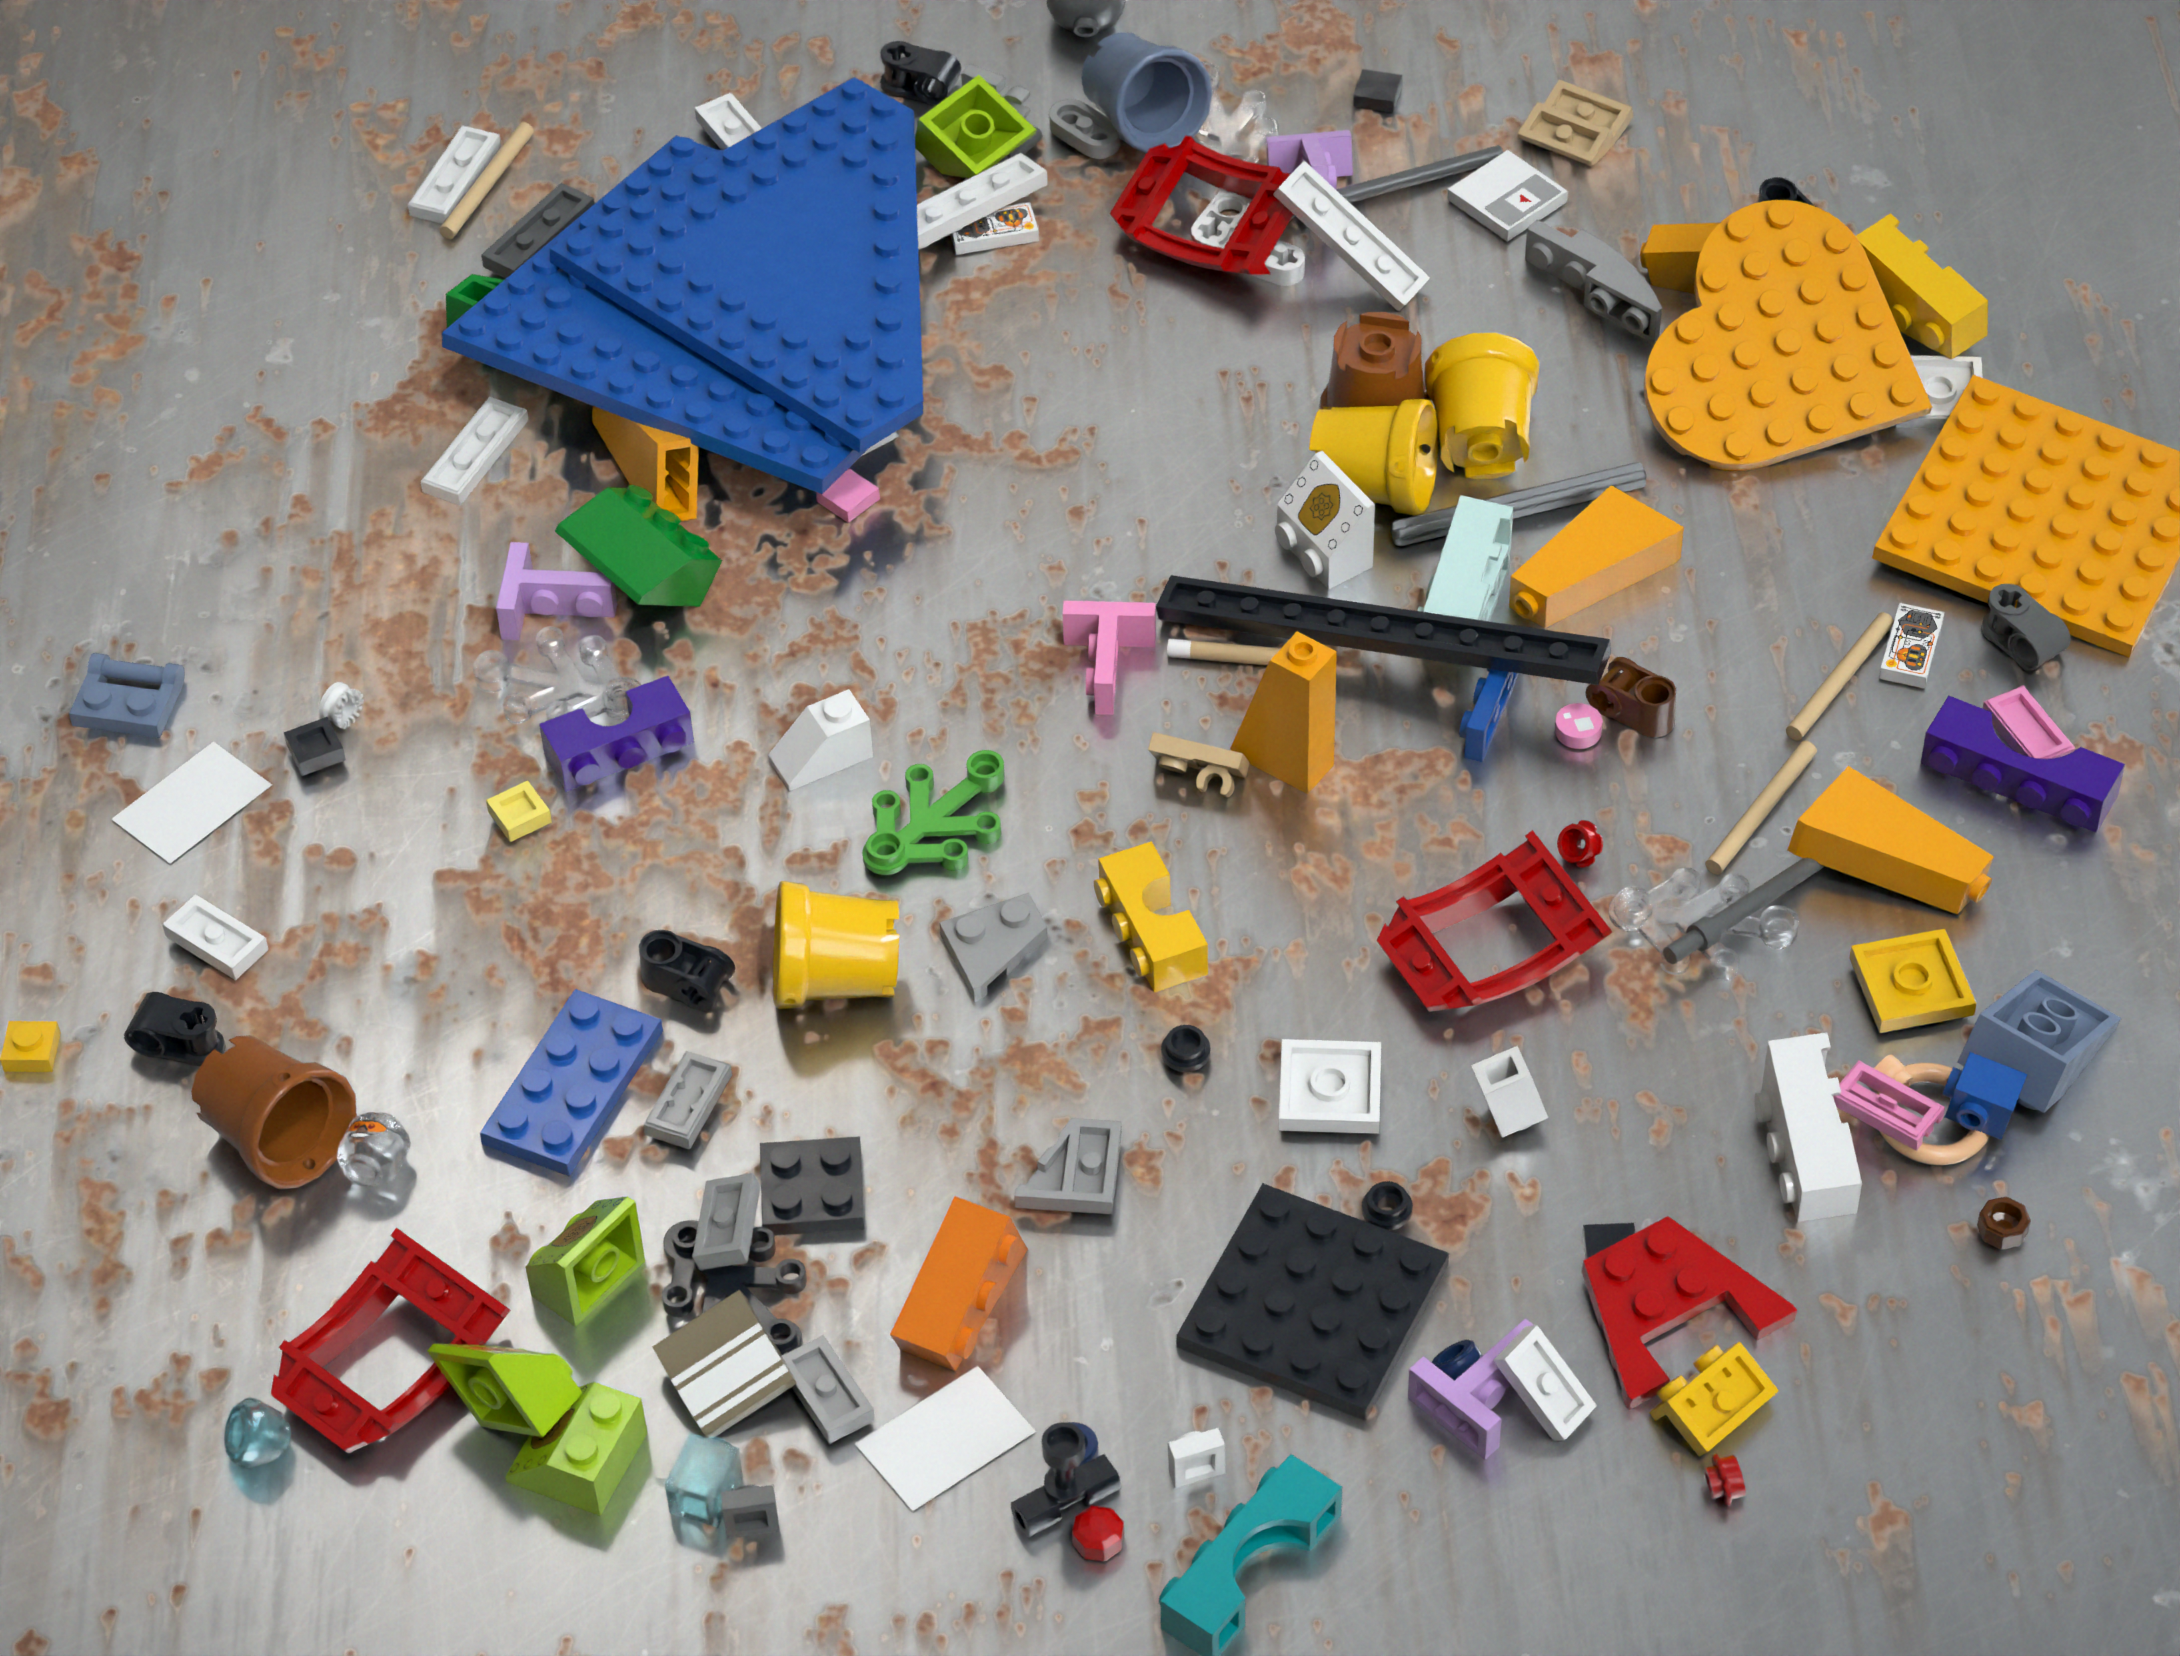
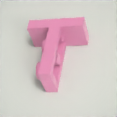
(1105, 629)

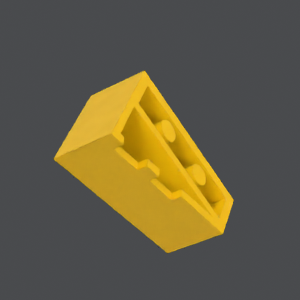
(1924, 299)

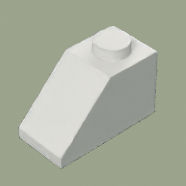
(823, 741)

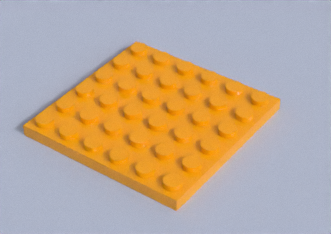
(2043, 505)

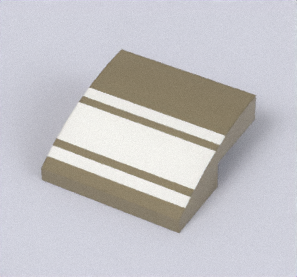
(724, 1365)

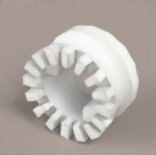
(341, 704)

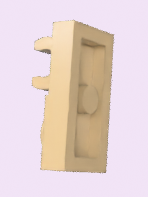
(1178, 754)

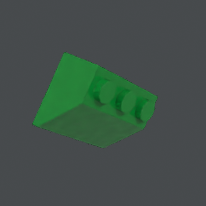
(641, 548)

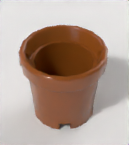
(1375, 364)
(275, 1110)

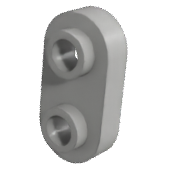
(1084, 128)

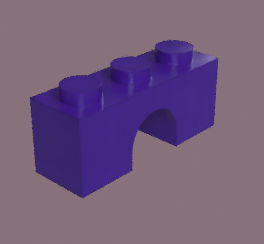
(587, 751)

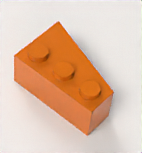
(958, 1284)

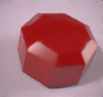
(1098, 1533)

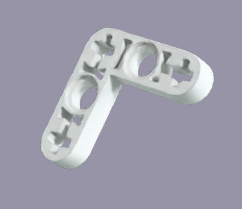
(1285, 261)

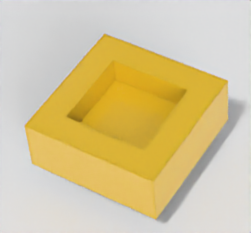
(30, 1046)

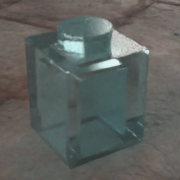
(700, 1476)

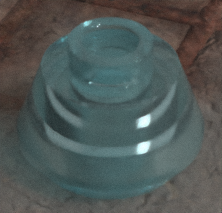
(255, 1434)

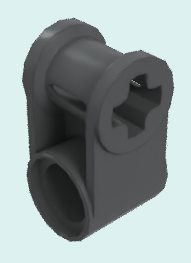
(2024, 632)

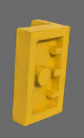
(1715, 1397)

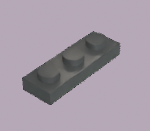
(536, 229)

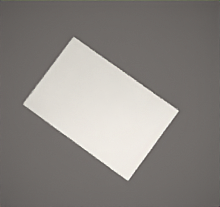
(191, 802)
(945, 1438)

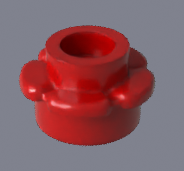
(1570, 843)
(1725, 1479)

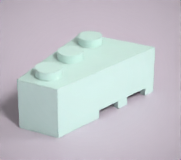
(1472, 561)

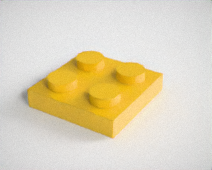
(1912, 980)

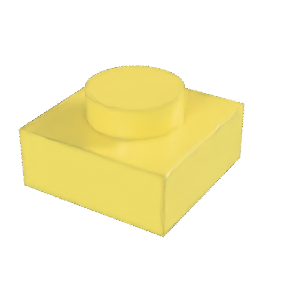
(518, 811)

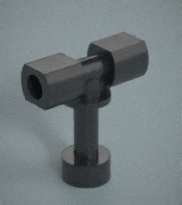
(1065, 1482)

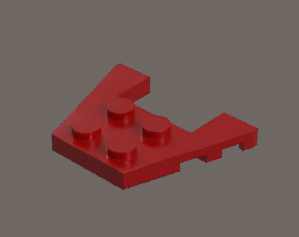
(1661, 1282)

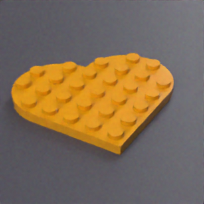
(1783, 345)

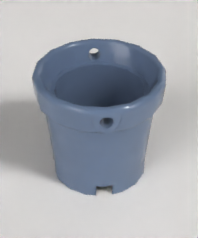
(1148, 90)

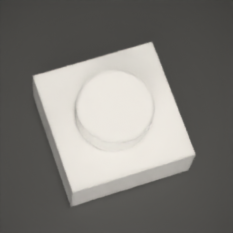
(1196, 1457)

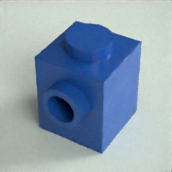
(1983, 1095)

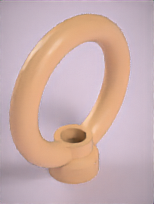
(1929, 1153)

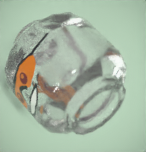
(373, 1149)

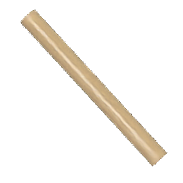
(486, 180)
(1839, 676)
(1761, 807)

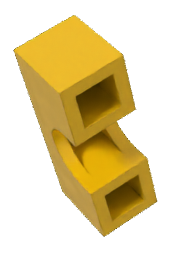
(1162, 946)

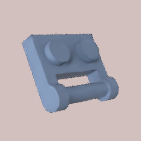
(126, 707)

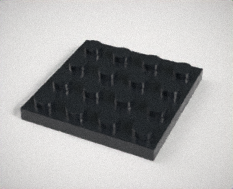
(1313, 1301)

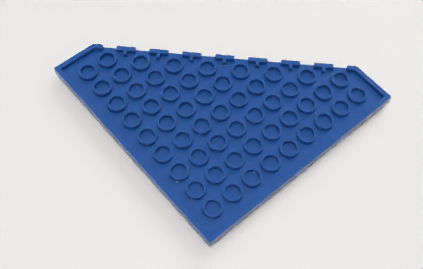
(786, 262)
(598, 352)

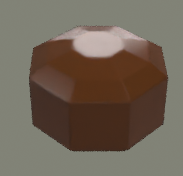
(2003, 1223)

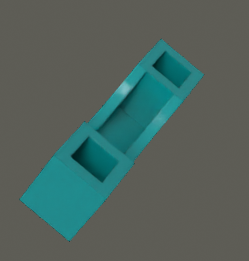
(1289, 1510)

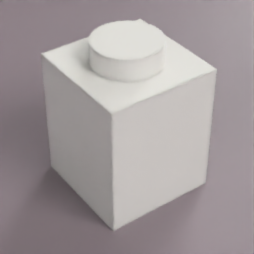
(1509, 1091)

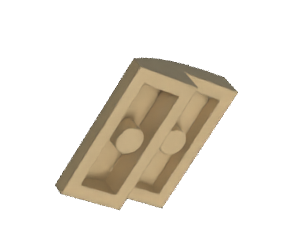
(1576, 123)

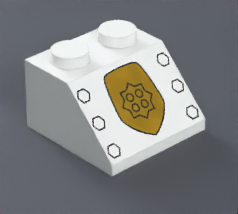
(1327, 523)

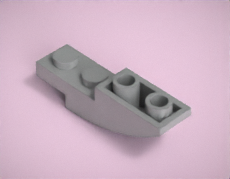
(1607, 278)

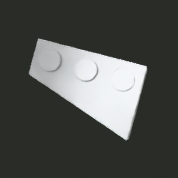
(1806, 1130)

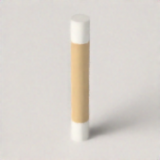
(1220, 652)

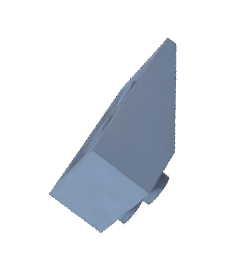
(2041, 1032)

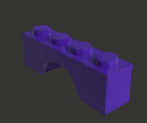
(2070, 787)

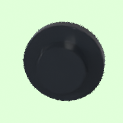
(1185, 1048)

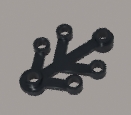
(729, 1279)

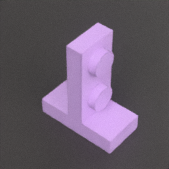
(1324, 151)
(548, 593)
(1467, 1402)

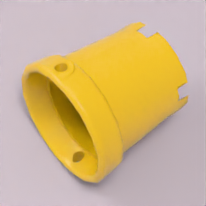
(1482, 401)
(1383, 450)
(832, 946)

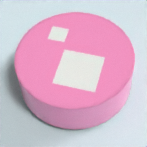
(1578, 725)

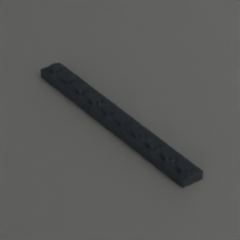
(1385, 629)

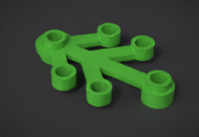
(891, 851)

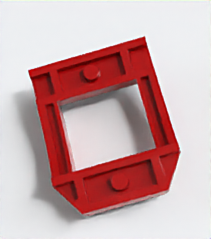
(1158, 176)
(1545, 889)
(427, 1284)

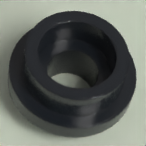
(1387, 1195)

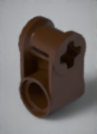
(1637, 698)

